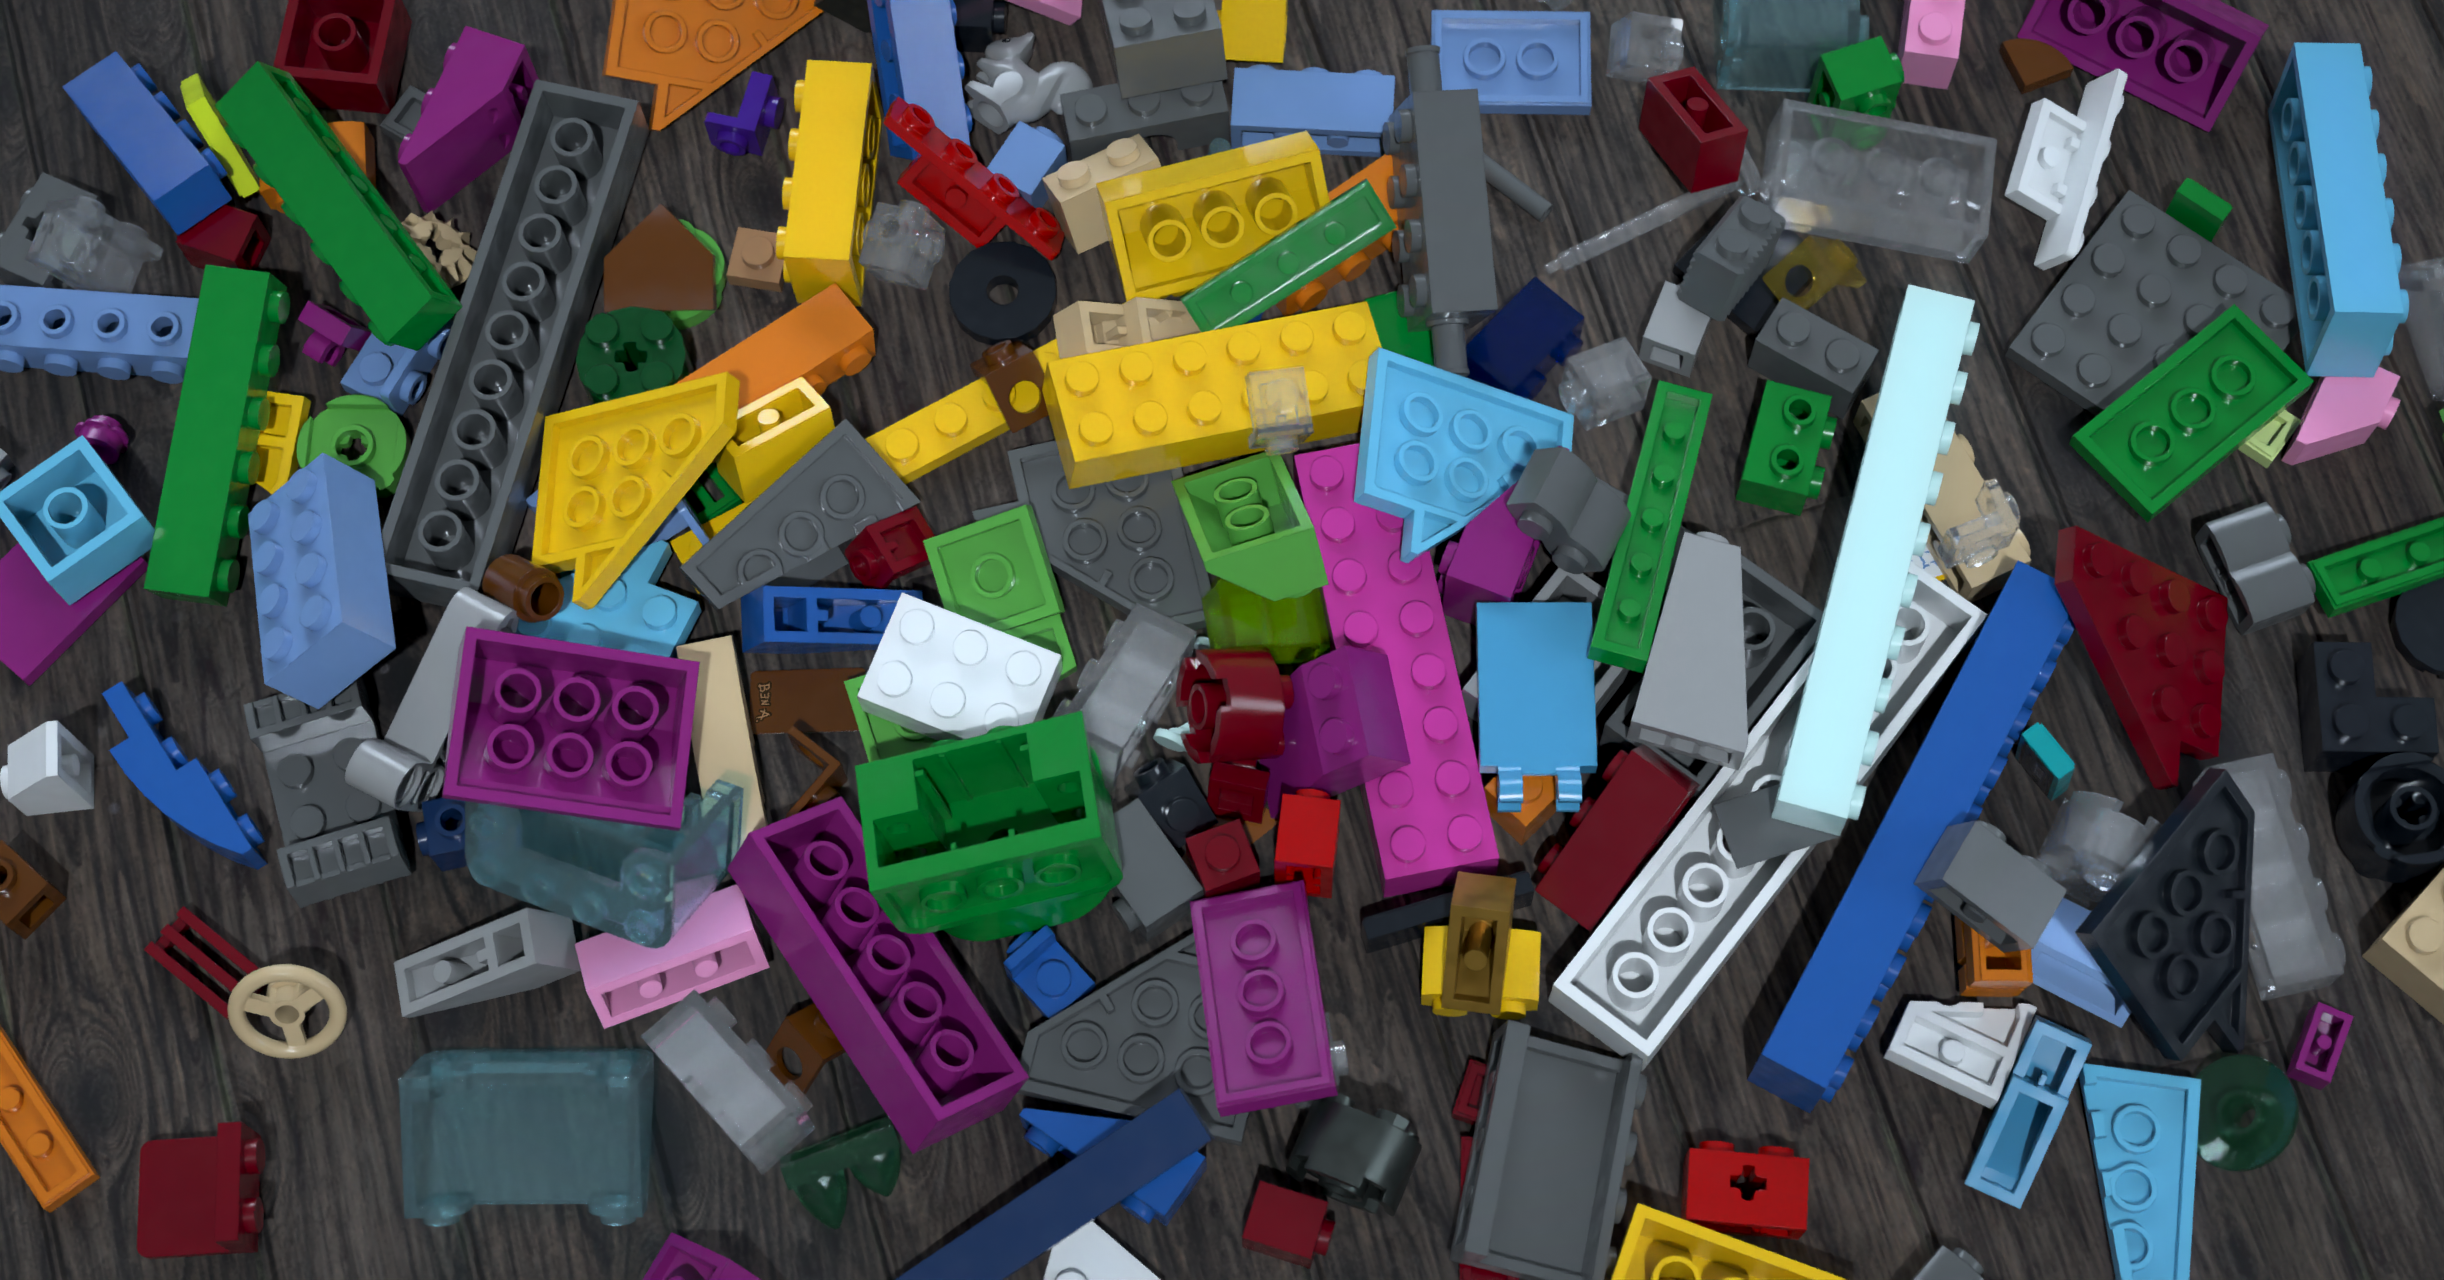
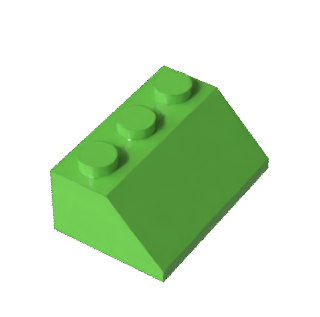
(1253, 527)

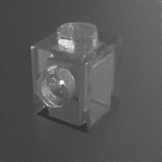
(1644, 46)
(1604, 383)

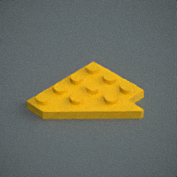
(620, 472)

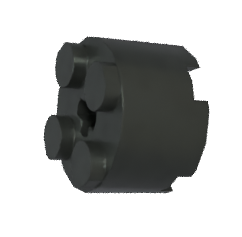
(1356, 1154)

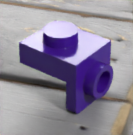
(757, 115)

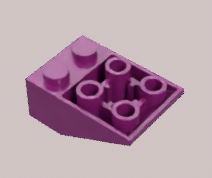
(467, 116)

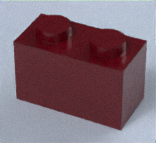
(1693, 129)

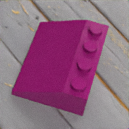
(570, 729)

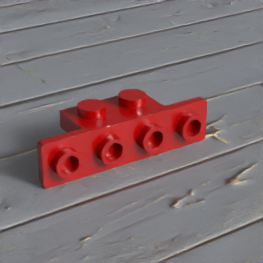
(962, 189)

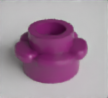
(105, 436)

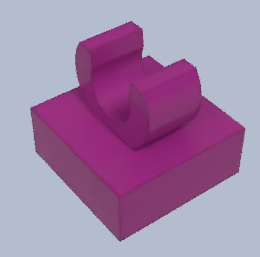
(332, 333)

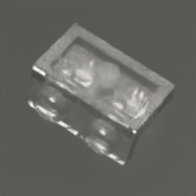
(90, 247)

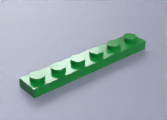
(1649, 539)

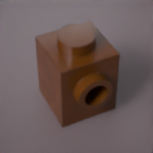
(24, 894)

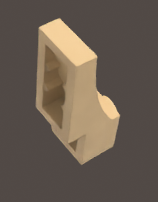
(1100, 326)

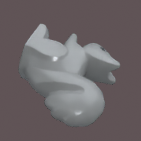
(1014, 90)

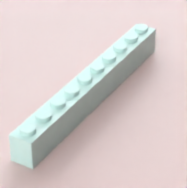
(1874, 562)

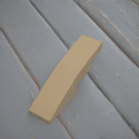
(722, 727)

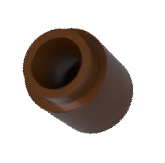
(524, 587)

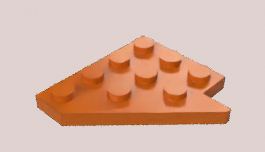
(694, 45)

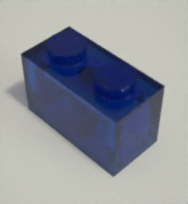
(1525, 341)

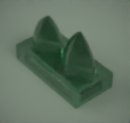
(819, 1175)

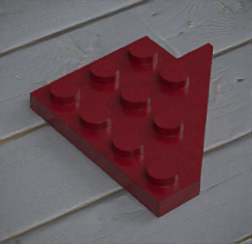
(2153, 646)

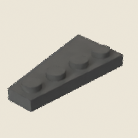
(801, 515)

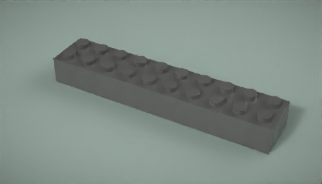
(512, 341)

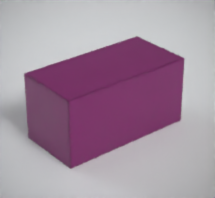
(2319, 1046)

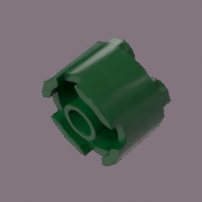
(629, 341)

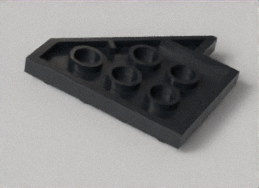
(2180, 922)

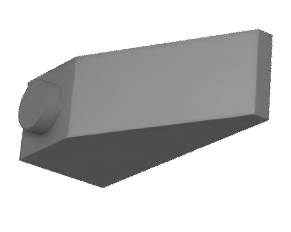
(488, 962)

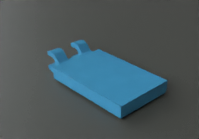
(1536, 697)

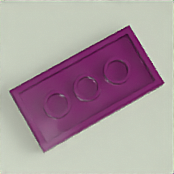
(1262, 999)

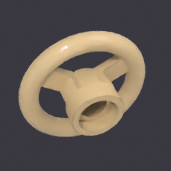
(288, 997)

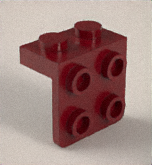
(201, 1194)

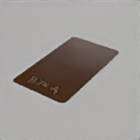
(803, 699)

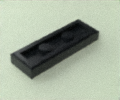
(1408, 921)

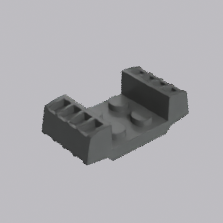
(330, 831)

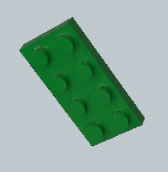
(2190, 413)

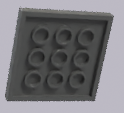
(2137, 300)

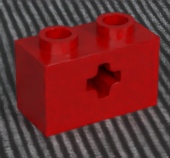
(1308, 841)
(1773, 1210)

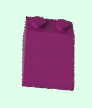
(1487, 562)
(1339, 727)

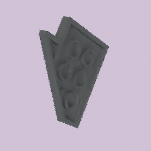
(1114, 536)
(1132, 1046)

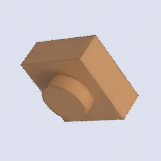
(755, 261)

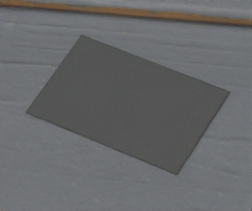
(1757, 836)

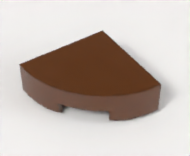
(2034, 63)

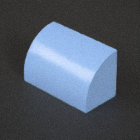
(2068, 969)

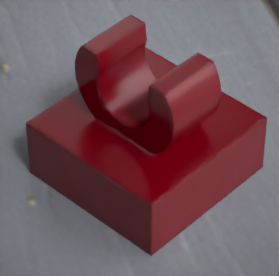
(1238, 790)

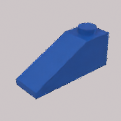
(816, 618)

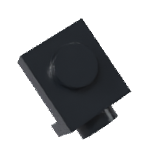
(1171, 799)

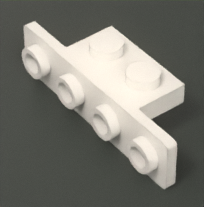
(2062, 163)

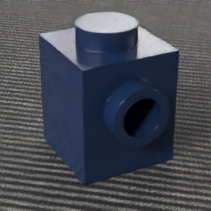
(443, 832)

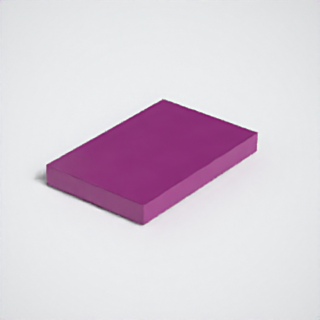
(39, 622)

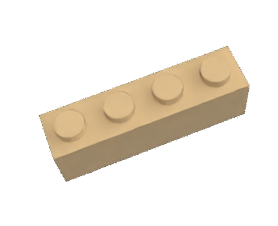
(1954, 507)

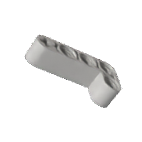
(412, 756)

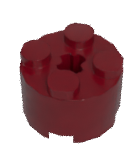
(1233, 704)

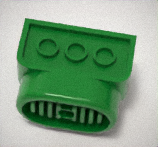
(990, 831)

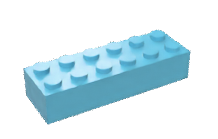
(2336, 211)

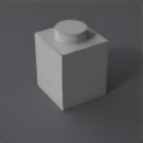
(1674, 333)

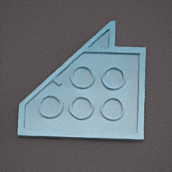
(1443, 446)

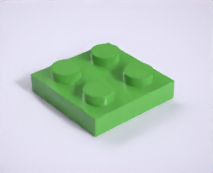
(996, 571)

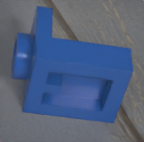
(1046, 972)

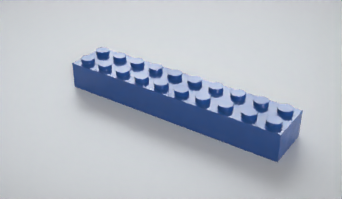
(1941, 789)

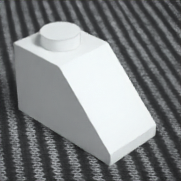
(48, 772)

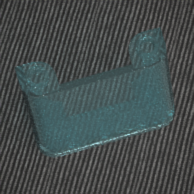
(527, 1131)

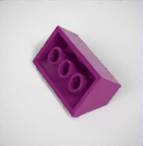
(2174, 51)

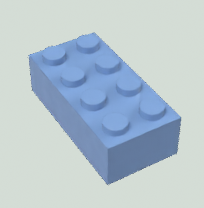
(320, 581)

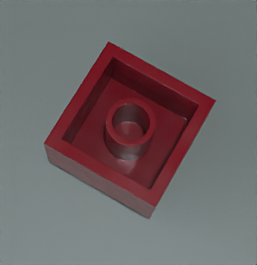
(345, 51)

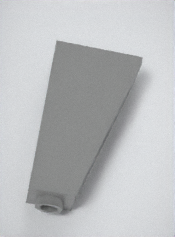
(1696, 667)

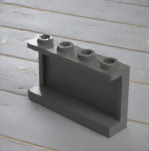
(1548, 1159)

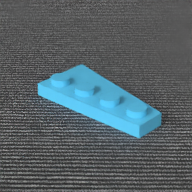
(2145, 1166)

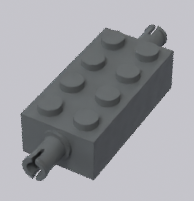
(1440, 210)

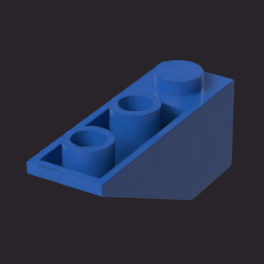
(1077, 1133)

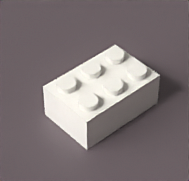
(955, 674)

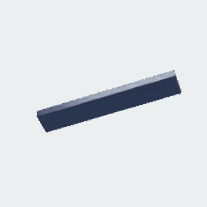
(1072, 1195)

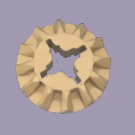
(457, 254)

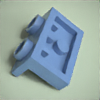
(395, 372)

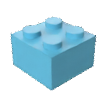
(75, 520)

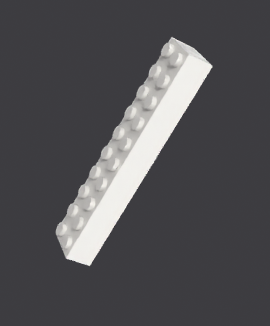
(1690, 899)

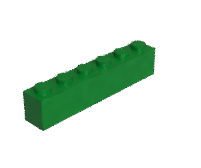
(337, 207)
(217, 436)

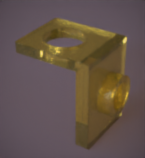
(1828, 261)

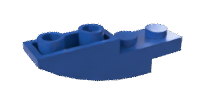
(179, 788)

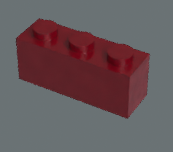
(1614, 835)

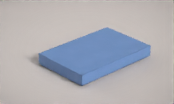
(1517, 59)

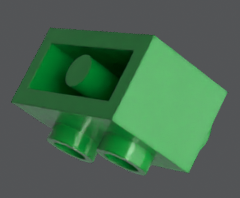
(1858, 79)
(1785, 448)

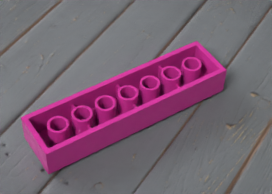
(1432, 812)

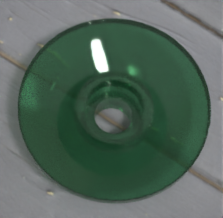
(2230, 1090)

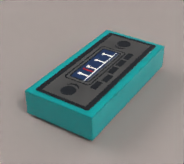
(2045, 761)

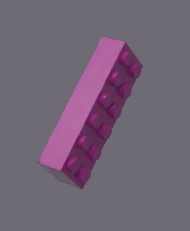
(881, 990)

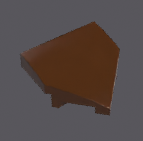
(660, 268)

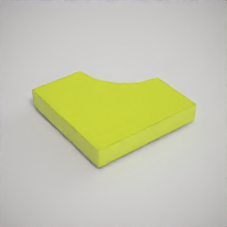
(212, 127)

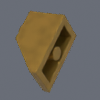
(1478, 942)

